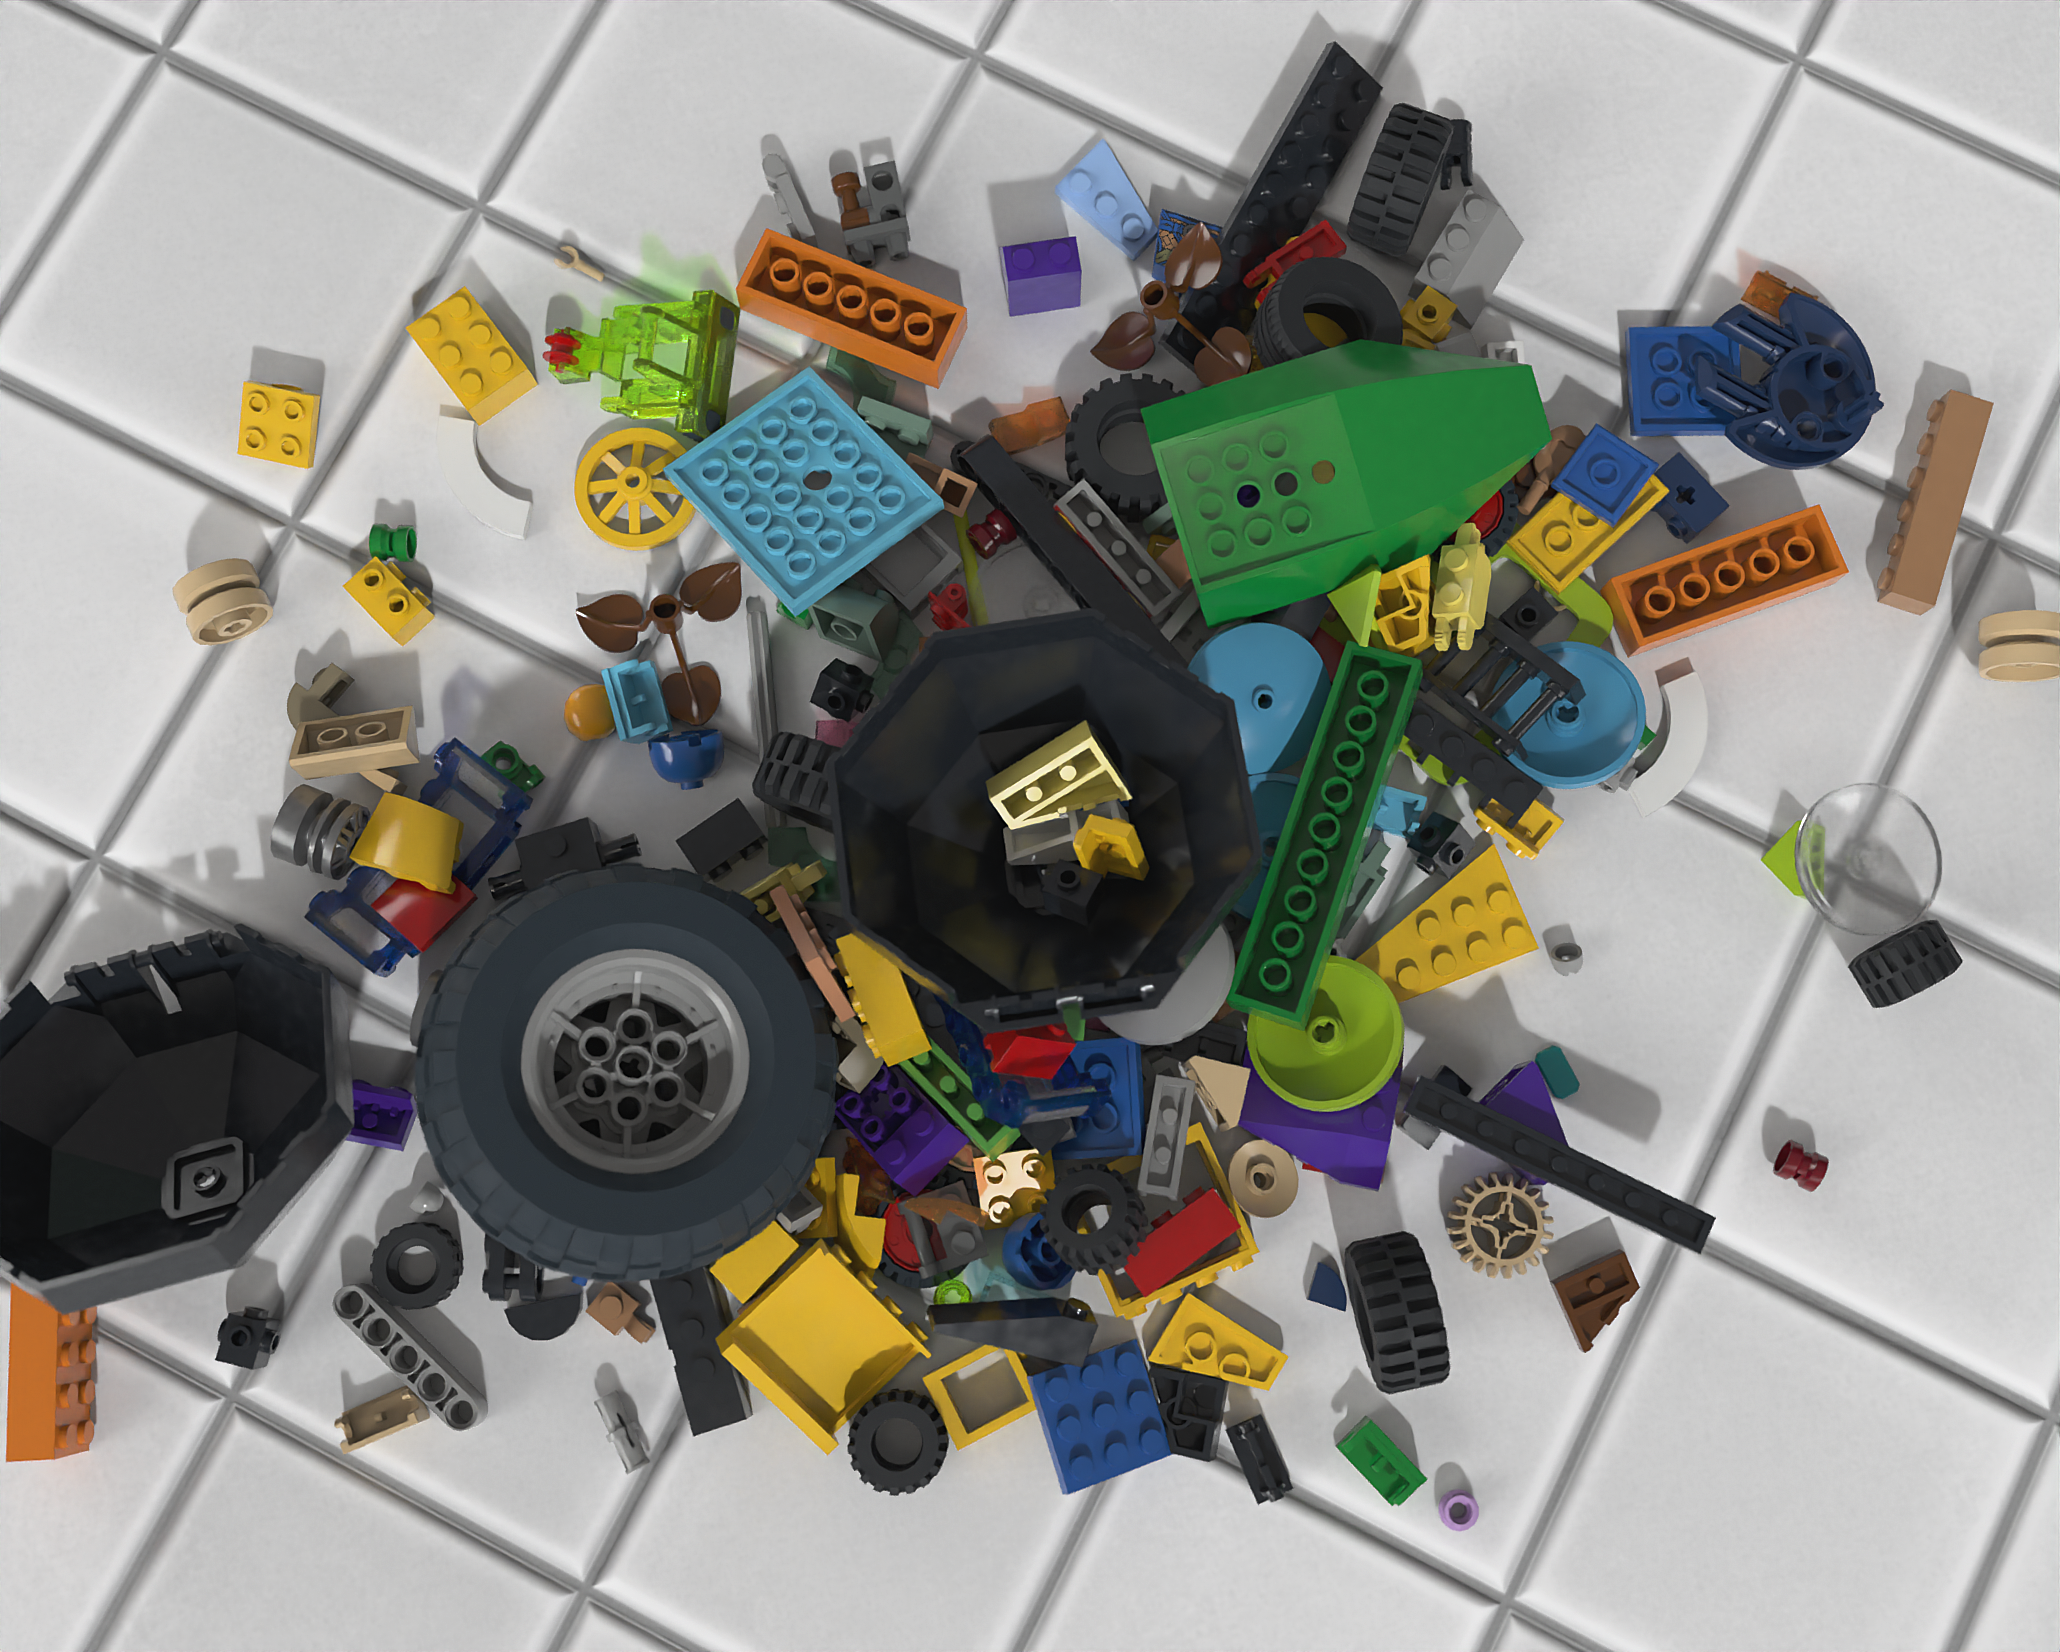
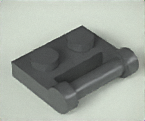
(960, 1237)

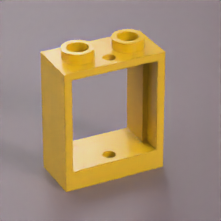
(948, 1409)

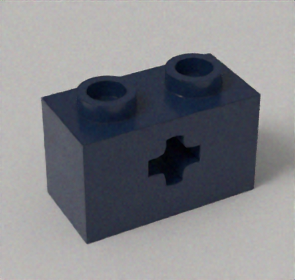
(1701, 501)

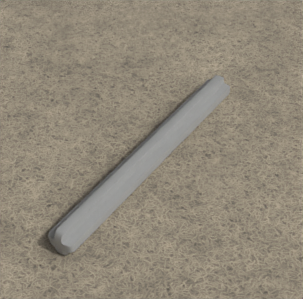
(763, 697)

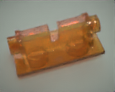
(1769, 292)
(873, 1180)

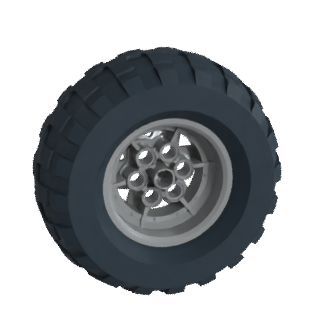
(513, 1136)

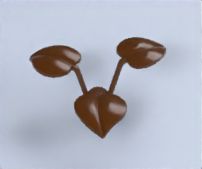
(1128, 339)
(617, 618)

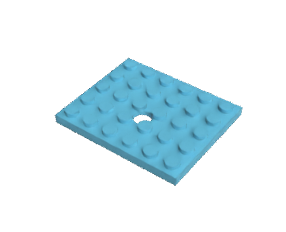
(756, 498)

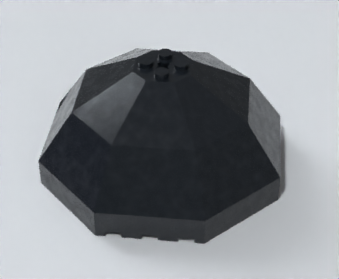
(928, 848)
(130, 1109)

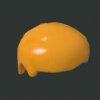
(589, 713)

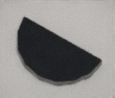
(545, 1318)

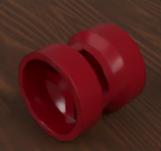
(989, 535)
(1802, 1166)

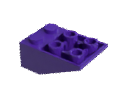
(901, 1128)

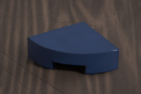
(1327, 1288)

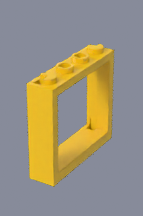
(1202, 1273)

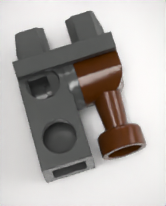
(873, 225)

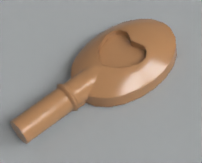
(1550, 462)

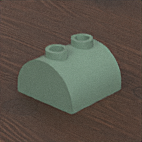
(857, 619)

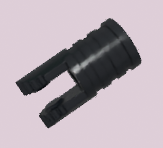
(1458, 155)

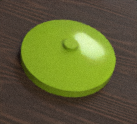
(1346, 1045)

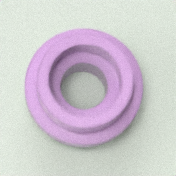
(1469, 1515)

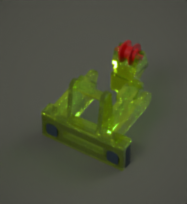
(695, 398)

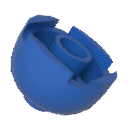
(687, 756)
(1031, 1258)

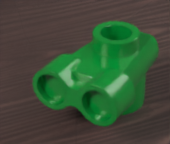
(519, 773)

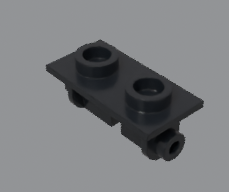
(1259, 1459)

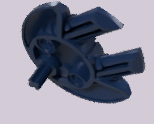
(1815, 385)

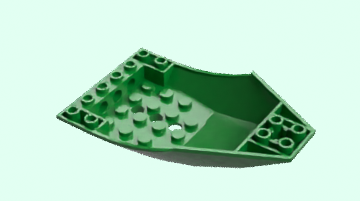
(1412, 450)

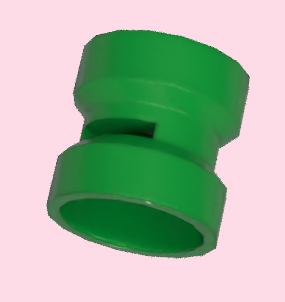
(393, 542)

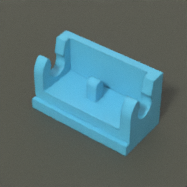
(637, 701)
(1399, 812)

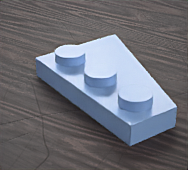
(1108, 201)

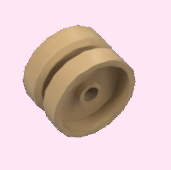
(222, 601)
(2020, 646)

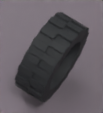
(387, 1257)

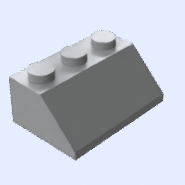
(1469, 257)

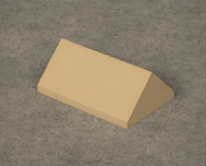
(355, 743)
(1219, 1087)

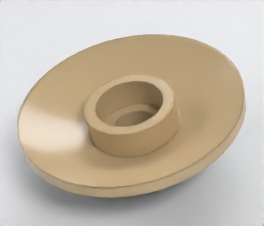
(1276, 1175)

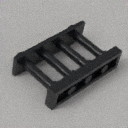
(1530, 664)

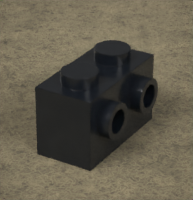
(722, 841)

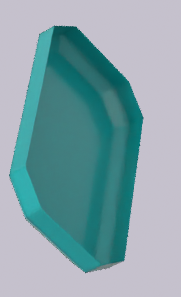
(1557, 1072)

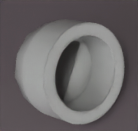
(1572, 953)
(428, 1200)

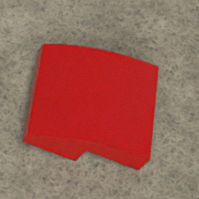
(420, 912)

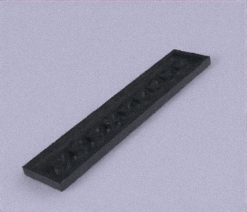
(1279, 196)

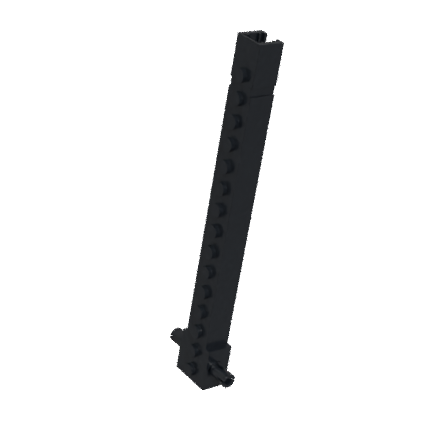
(688, 1301)

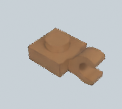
(617, 1310)

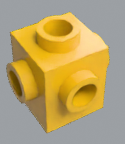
(1428, 315)

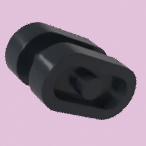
(500, 1276)

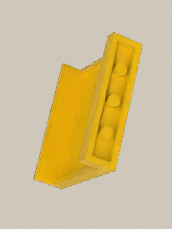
(821, 1342)

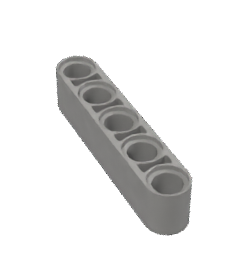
(392, 1354)

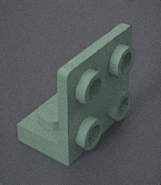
(897, 427)

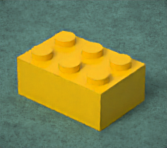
(472, 355)
(881, 1000)

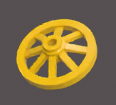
(634, 497)

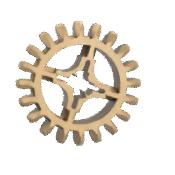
(1533, 1231)

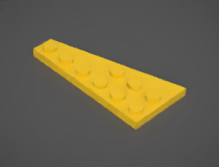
(1454, 933)

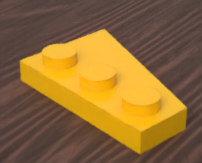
(1216, 1346)

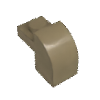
(316, 702)
(856, 1060)

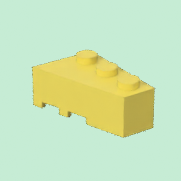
(1057, 779)

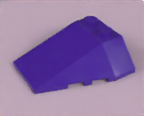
(1342, 1143)

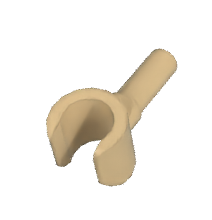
(578, 264)

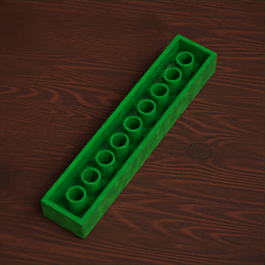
(1325, 835)

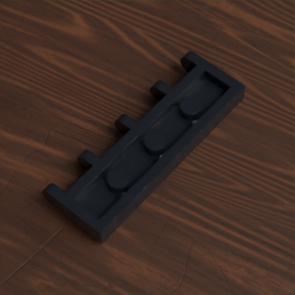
(1471, 761)

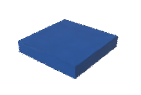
(1604, 475)

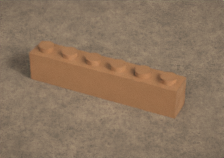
(1934, 502)

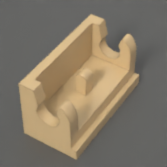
(380, 1418)

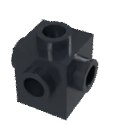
(843, 690)
(1440, 845)
(248, 1338)

